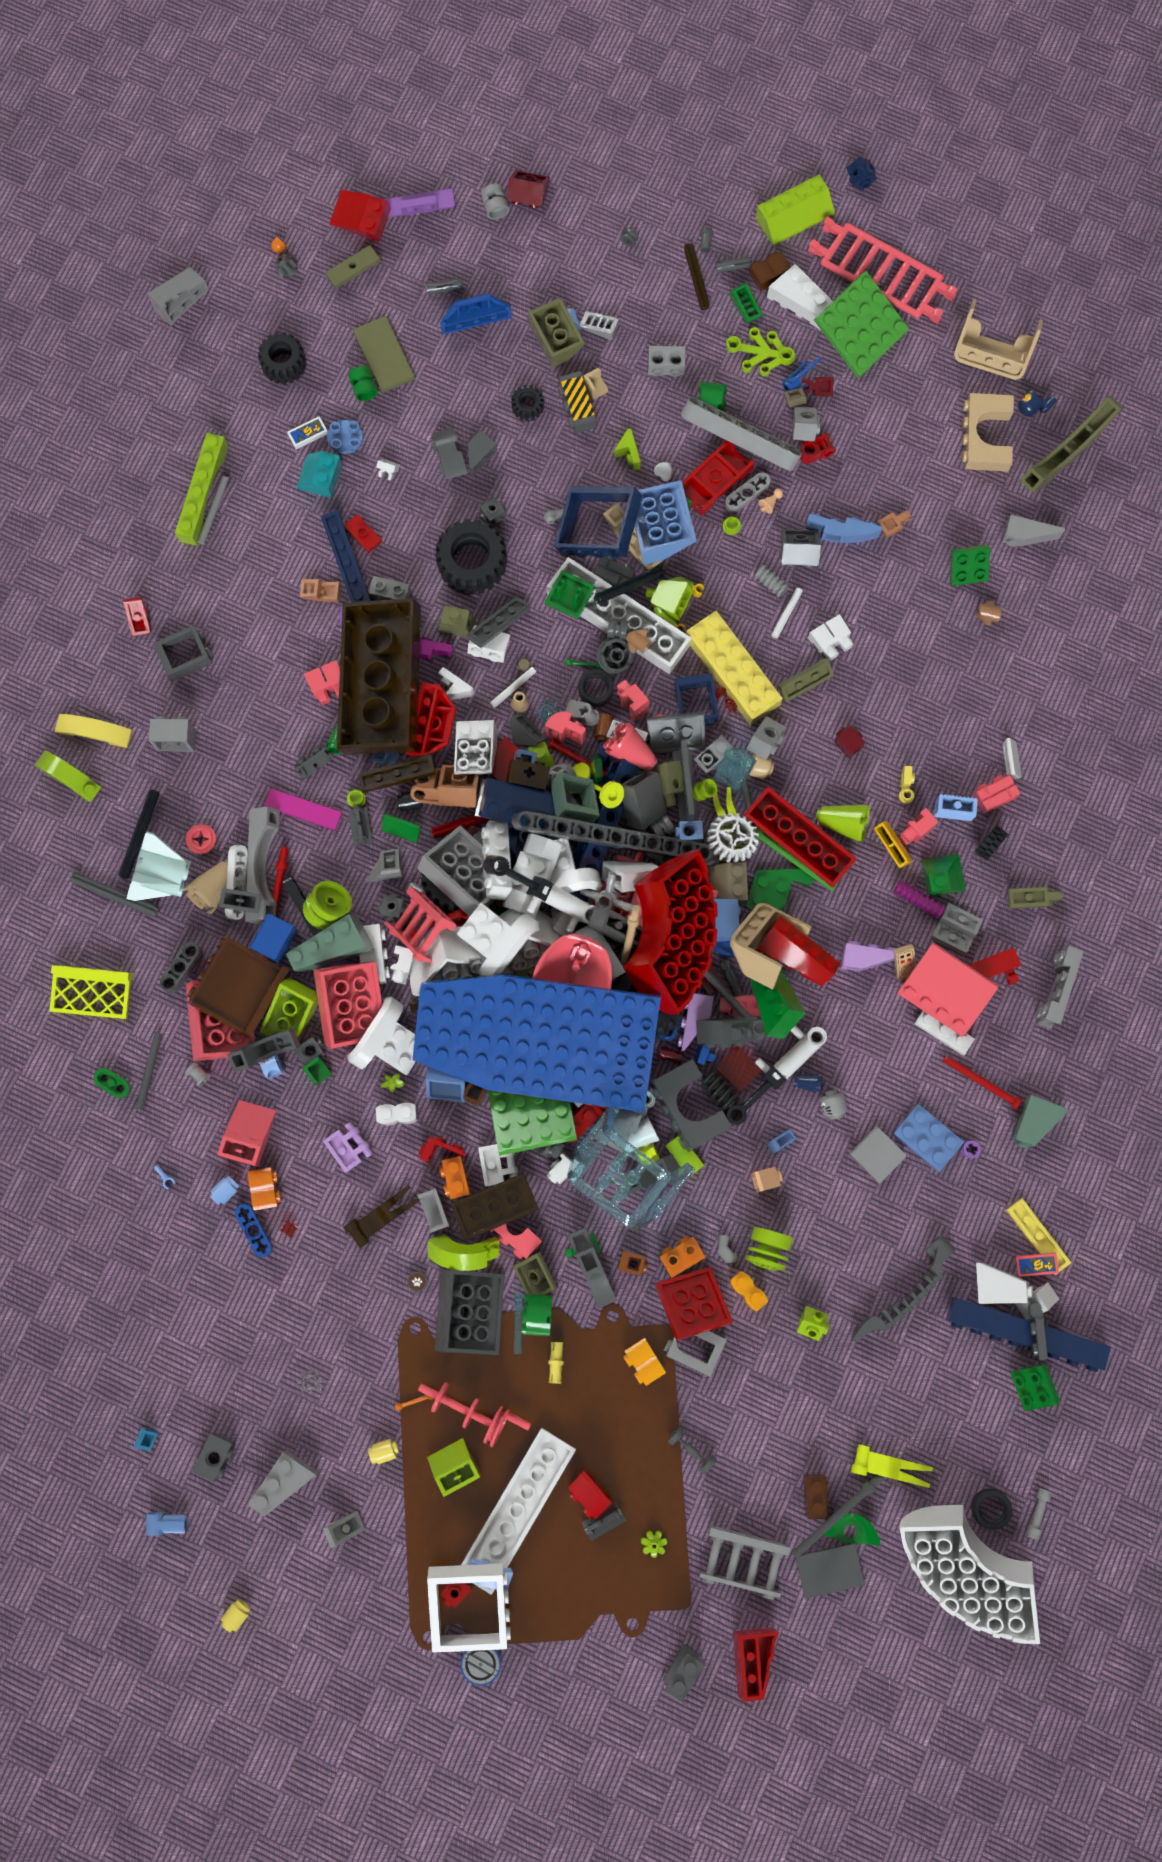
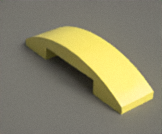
(93, 729)

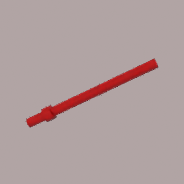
(281, 867)

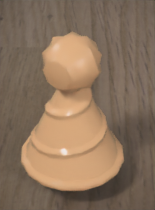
(768, 503)

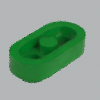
(112, 1084)

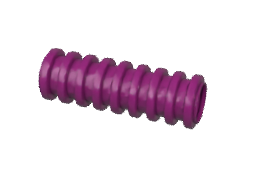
(919, 899)

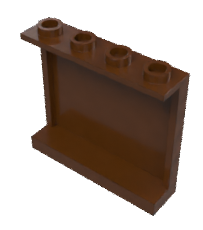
(236, 986)

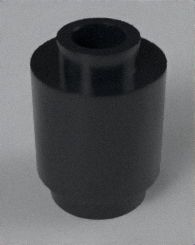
(407, 803)

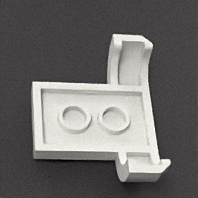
(568, 877)
(496, 937)
(385, 1040)

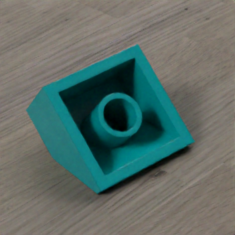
(320, 473)

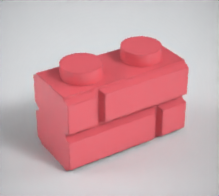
(996, 794)

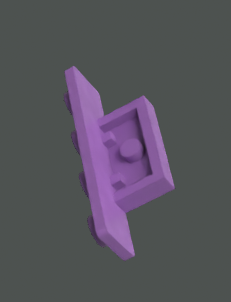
(421, 203)

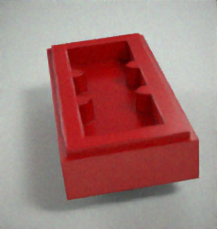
(363, 533)

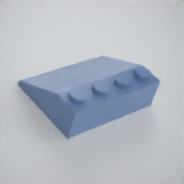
(663, 522)

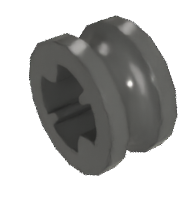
(629, 237)

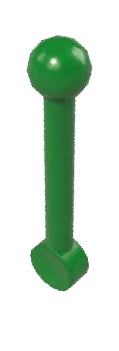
(568, 662)

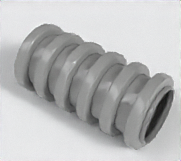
(772, 581)

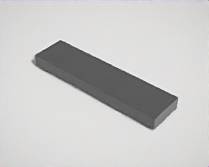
(498, 622)

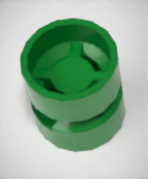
(362, 383)

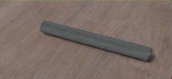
(113, 894)

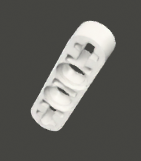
(240, 881)

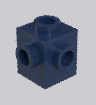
(861, 173)

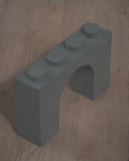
(691, 1133)

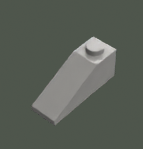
(1024, 532)

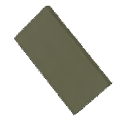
(383, 354)

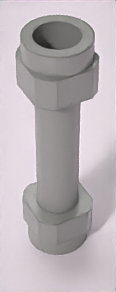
(1043, 1496)

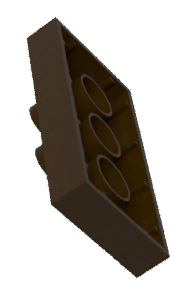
(379, 677)

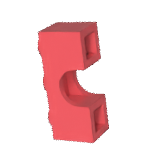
(524, 1243)

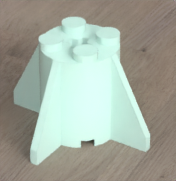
(157, 871)

